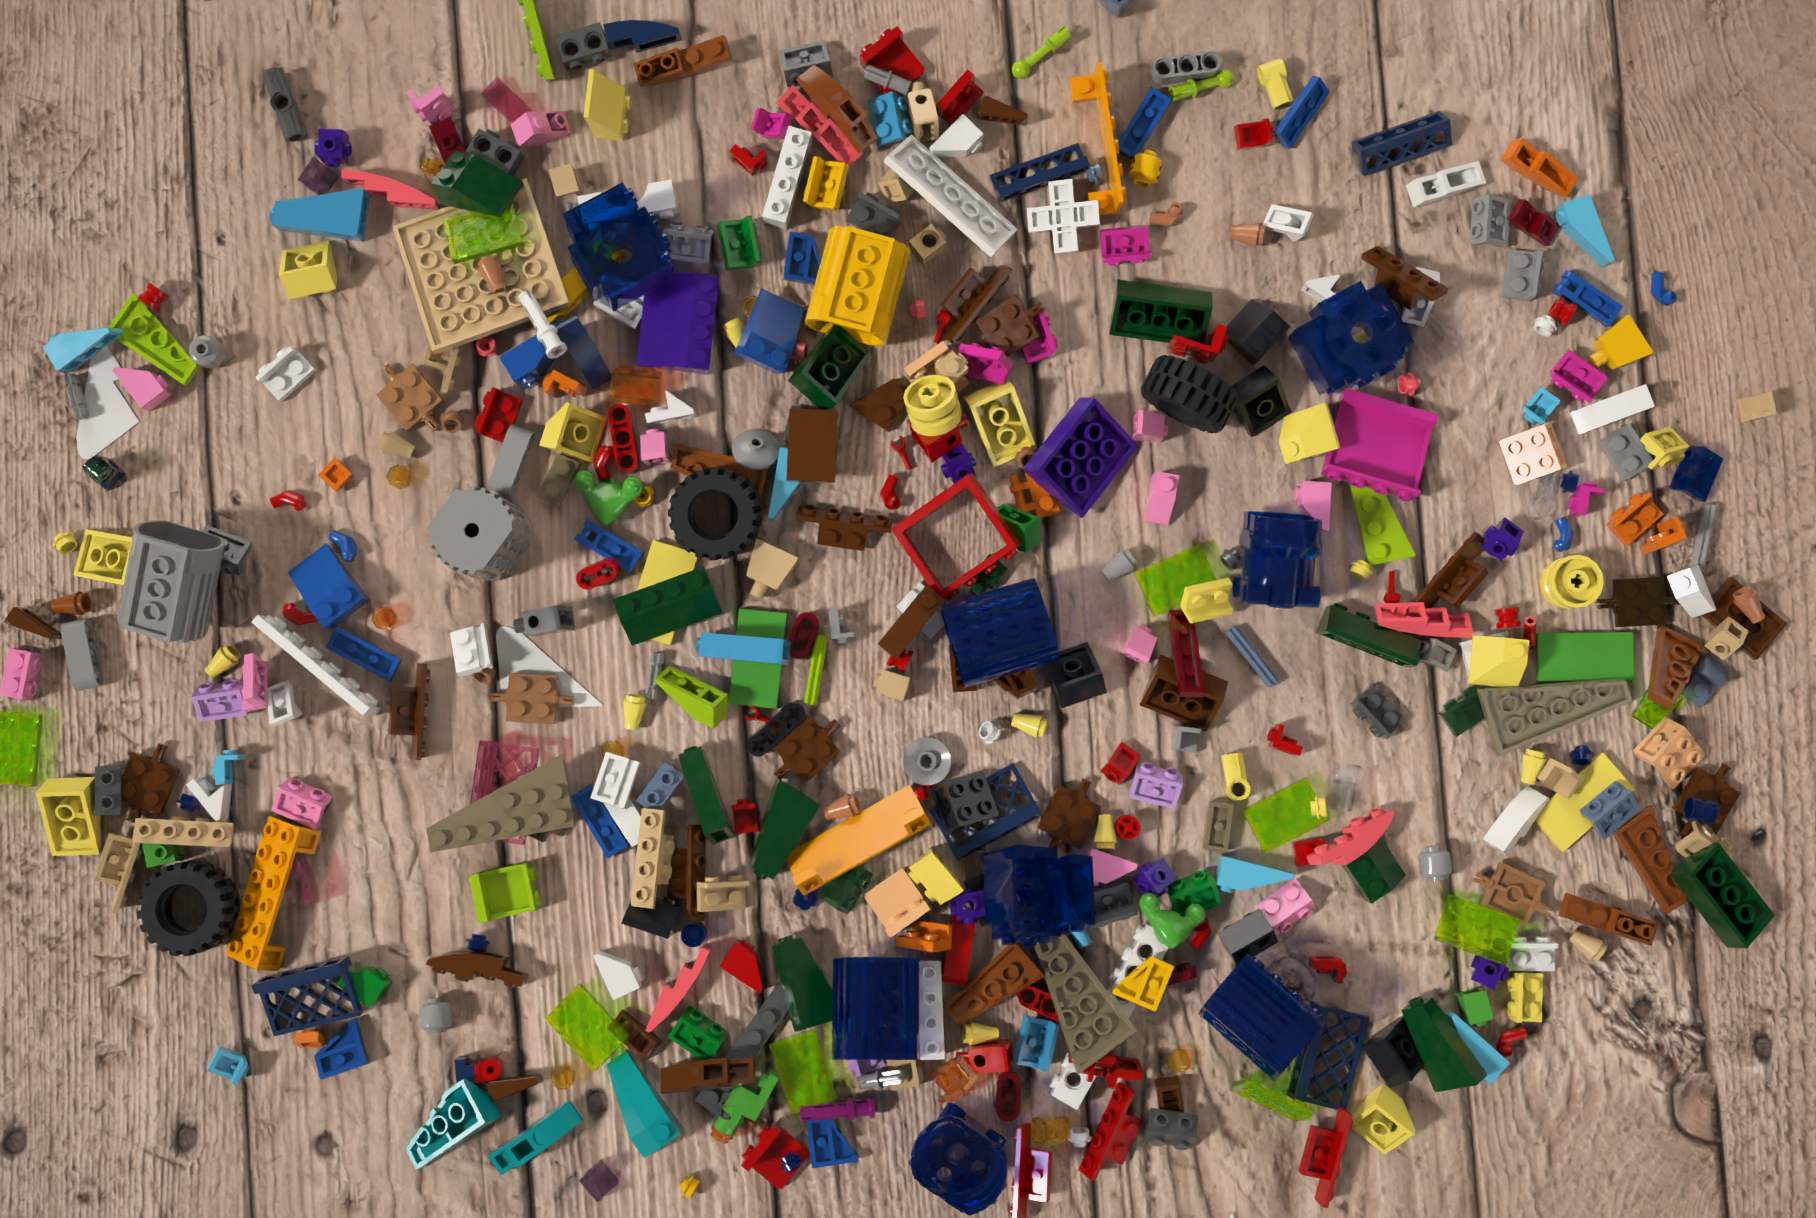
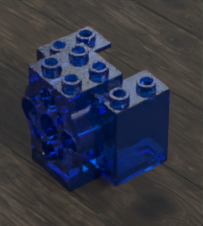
(613, 224)
(1332, 353)
(1052, 893)

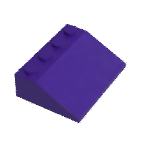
(679, 324)
(1081, 456)

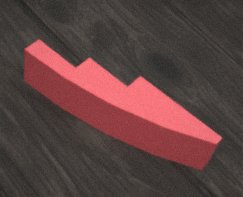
(823, 130)
(396, 192)
(1423, 621)
(673, 994)

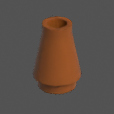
(75, 603)

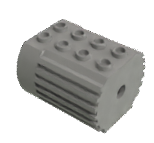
(501, 535)
(170, 581)

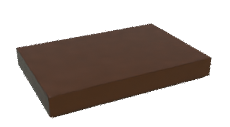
(812, 445)
(1759, 634)

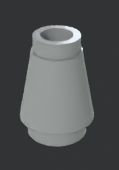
(1121, 564)

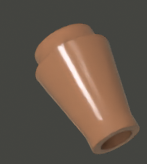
(1249, 234)
(491, 271)
(1749, 603)
(843, 807)

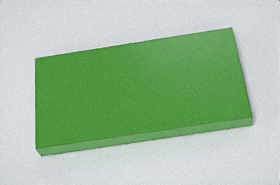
(1584, 656)
(757, 682)

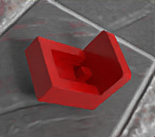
(1254, 134)

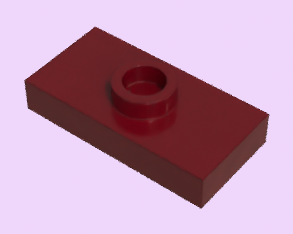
(446, 138)

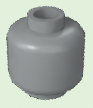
(207, 351)
(1435, 863)
(435, 1016)

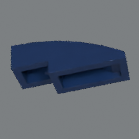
(641, 34)
(584, 352)

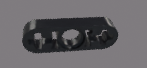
(766, 745)

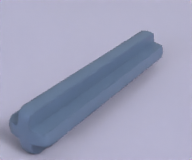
(1252, 656)

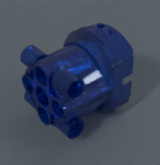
(1278, 560)
(964, 1188)

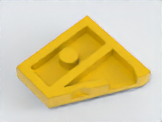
(1145, 983)

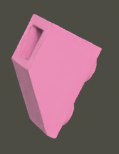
(540, 127)

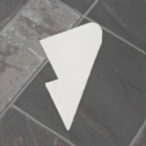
(107, 408)
(522, 656)

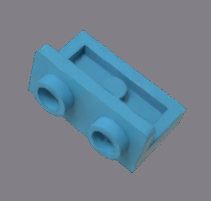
(890, 118)
(1036, 1042)

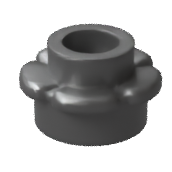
(1230, 559)

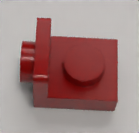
(743, 157)
(1286, 745)
(1120, 763)
(745, 816)
(1304, 848)
(1325, 964)
(1124, 1068)

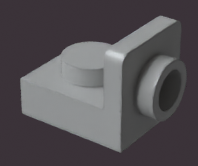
(836, 623)
(1436, 653)

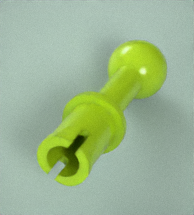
(1021, 68)
(1223, 79)

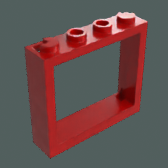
(1008, 551)

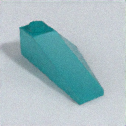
(643, 1109)
(457, 1117)

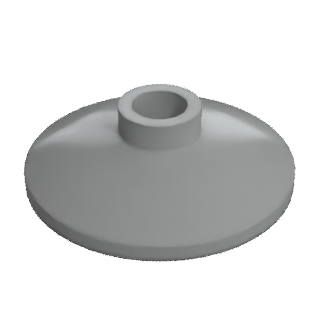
(753, 456)
(936, 770)

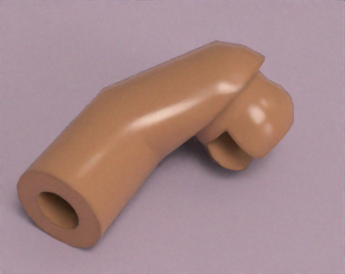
(1169, 217)

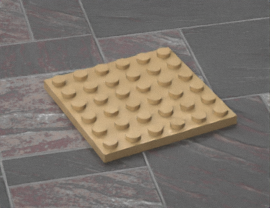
(455, 297)

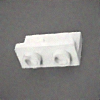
(285, 372)
(1532, 955)

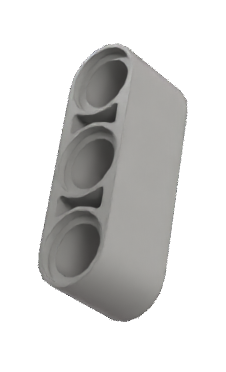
(1194, 60)
(511, 460)
(82, 654)

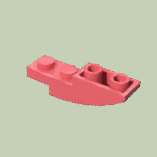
(1357, 839)

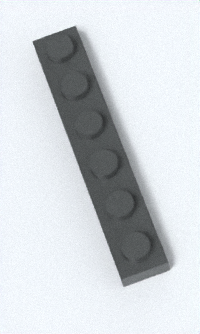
(750, 1040)

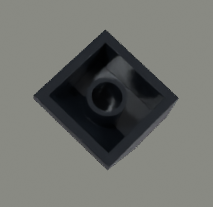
(1255, 331)
(1260, 400)
(1076, 675)
(656, 921)
(1394, 1053)

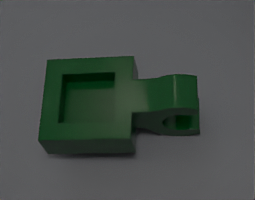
(990, 578)

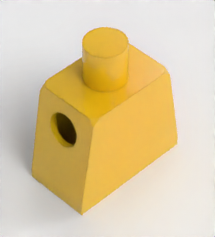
(1620, 345)

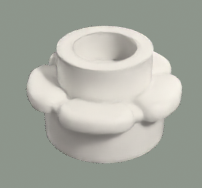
(1545, 325)
(989, 732)
(1079, 1136)

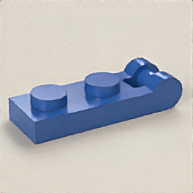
(1588, 298)
(609, 546)

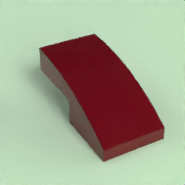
(1532, 223)

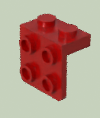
(893, 55)
(1201, 352)
(769, 1150)

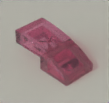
(505, 101)
(302, 871)

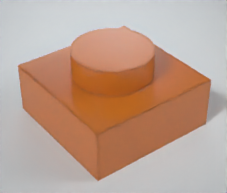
(336, 474)
(309, 1039)

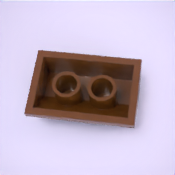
(1163, 697)

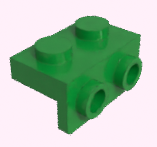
(739, 243)

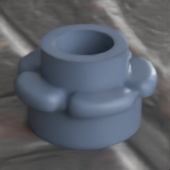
(1094, 173)

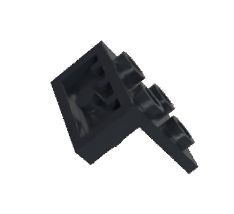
(964, 801)

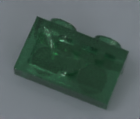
(1464, 712)
(845, 890)

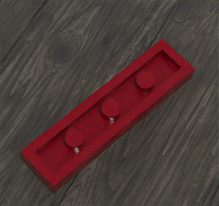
(1185, 655)

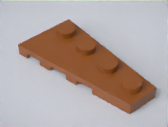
(690, 460)
(1671, 665)
(1646, 851)
(997, 981)

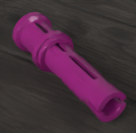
(849, 1109)

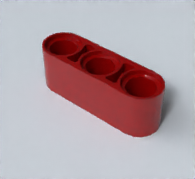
(623, 427)
(958, 958)
(1038, 1001)

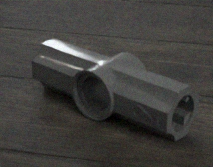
(279, 92)

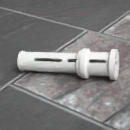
(545, 332)

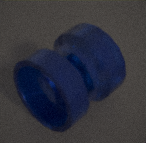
(1702, 810)
(691, 936)

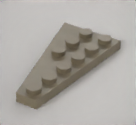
(1533, 712)
(522, 807)
(1085, 1009)

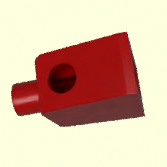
(937, 446)
(997, 1056)

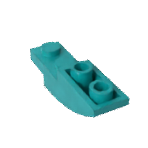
(535, 1138)

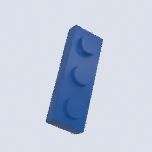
(1301, 112)
(1143, 123)
(363, 653)
(600, 822)

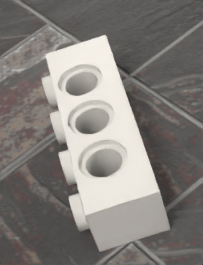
(787, 177)
(930, 1009)

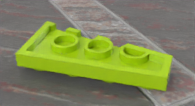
(545, 66)
(153, 341)
(1379, 527)

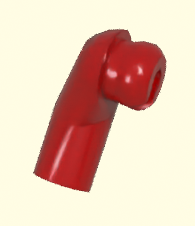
(600, 461)
(888, 494)
(289, 497)
(292, 614)
(1529, 631)
(1203, 932)
(1507, 1038)

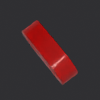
(599, 578)

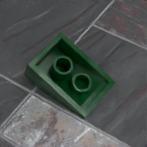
(475, 185)
(830, 368)

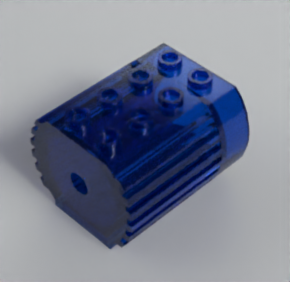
(999, 632)
(875, 1008)
(1261, 1016)

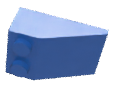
(770, 332)
(528, 362)
(328, 587)

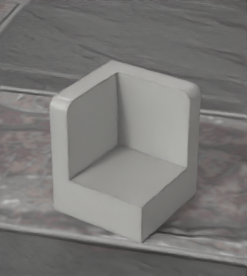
(1185, 738)

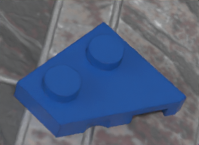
(801, 259)
(343, 1053)
(828, 1144)

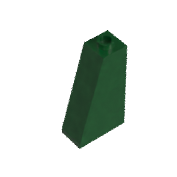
(706, 795)
(782, 826)
(803, 984)
(1440, 1047)

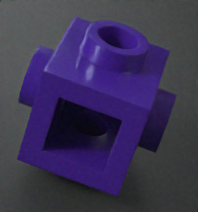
(333, 147)
(958, 463)
(1502, 539)
(1155, 877)
(959, 909)
(1488, 977)

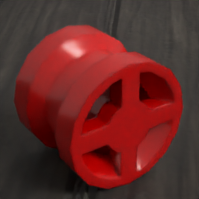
(153, 297)
(1562, 310)
(1507, 618)
(902, 660)
(1130, 830)

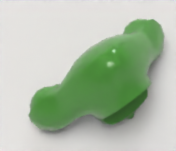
(609, 497)
(1169, 925)

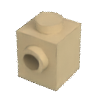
(952, 366)
(1726, 638)

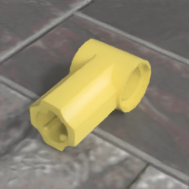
(1273, 77)
(1234, 773)

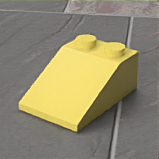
(606, 107)
(999, 422)
(103, 557)
(70, 816)
(935, 877)

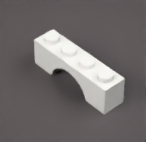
(658, 198)

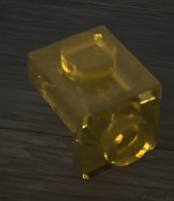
(1050, 1130)

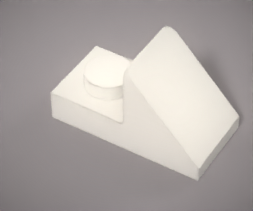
(1288, 221)
(1320, 288)
(676, 411)
(281, 703)
(216, 802)

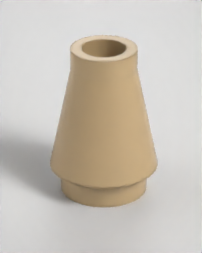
(395, 445)
(1588, 945)

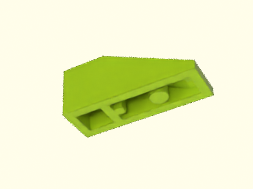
(694, 696)

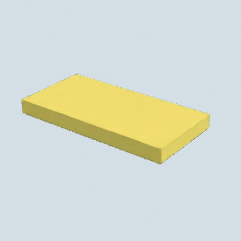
(662, 564)
(1562, 816)

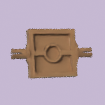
(410, 397)
(532, 698)
(1513, 893)

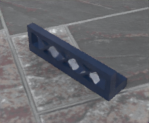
(1406, 133)
(1040, 178)

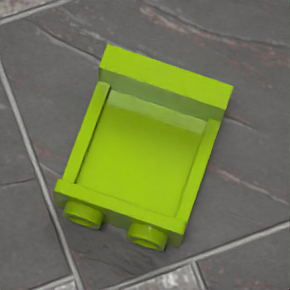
(505, 891)

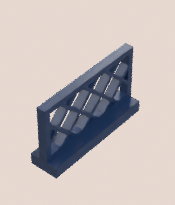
(1001, 826)
(300, 977)
(1306, 1059)

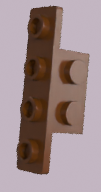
(1402, 280)
(970, 297)
(843, 528)
(1457, 577)
(407, 711)
(687, 870)

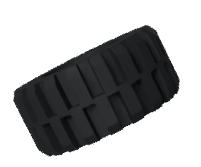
(1189, 394)
(683, 518)
(157, 913)

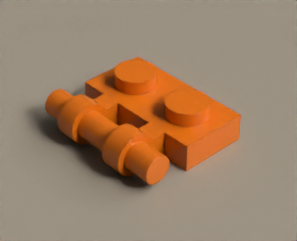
(1042, 501)

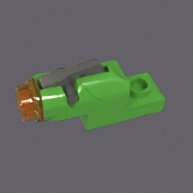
(741, 1103)

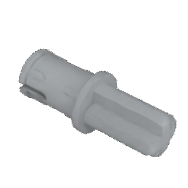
(887, 79)
(880, 1079)

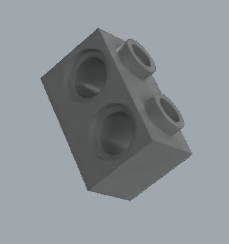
(582, 39)
(496, 151)

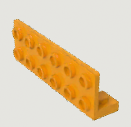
(1094, 88)
(857, 840)
(265, 892)

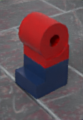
(478, 1071)

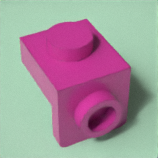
(771, 124)
(1579, 499)

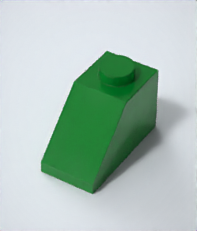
(1024, 526)
(369, 984)

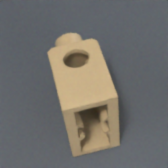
(923, 113)
(769, 568)

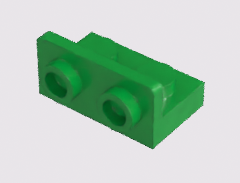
(1194, 889)
(698, 1034)

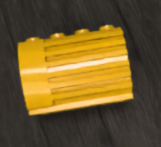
(858, 284)

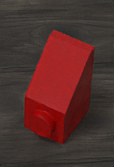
(744, 964)

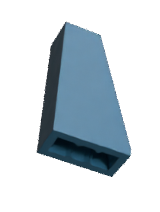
(325, 215)
(743, 648)

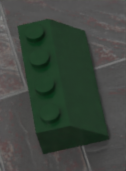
(1159, 312)
(667, 606)
(1368, 636)
(1723, 896)

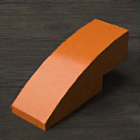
(1539, 167)

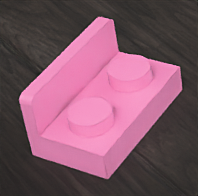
(20, 674)
(254, 683)
(301, 802)

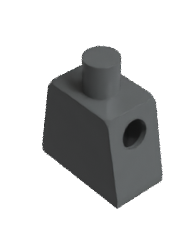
(545, 621)

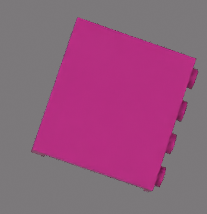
(1379, 444)

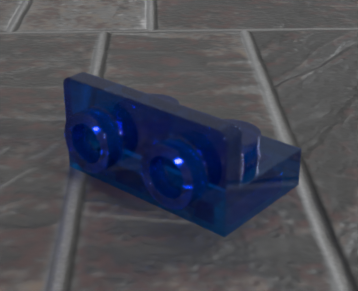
(1696, 472)

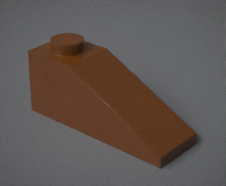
(911, 622)

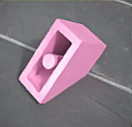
(144, 386)
(1149, 426)
(655, 448)
(1161, 497)
(1314, 500)
(1139, 645)
(1108, 866)

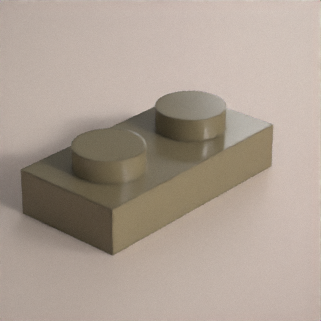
(558, 480)
(1218, 826)

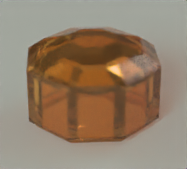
(384, 618)

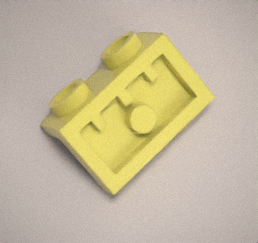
(1666, 446)
(1207, 600)
(1526, 996)

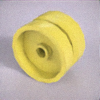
(932, 405)
(1585, 586)

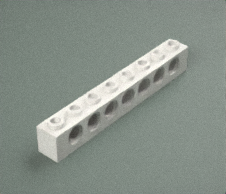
(1074, 1093)

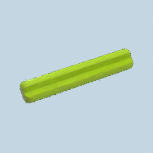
(816, 670)

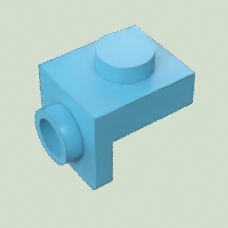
(1540, 406)
(223, 769)
(228, 1064)

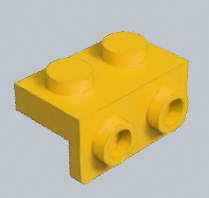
(825, 184)

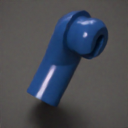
(1658, 291)
(1566, 535)
(347, 545)

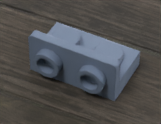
(660, 787)
(1610, 809)

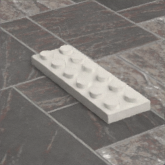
(950, 195)
(312, 660)

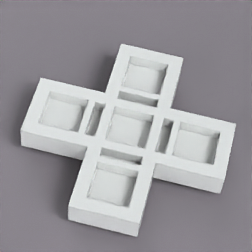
(1063, 216)

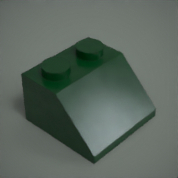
(1375, 872)

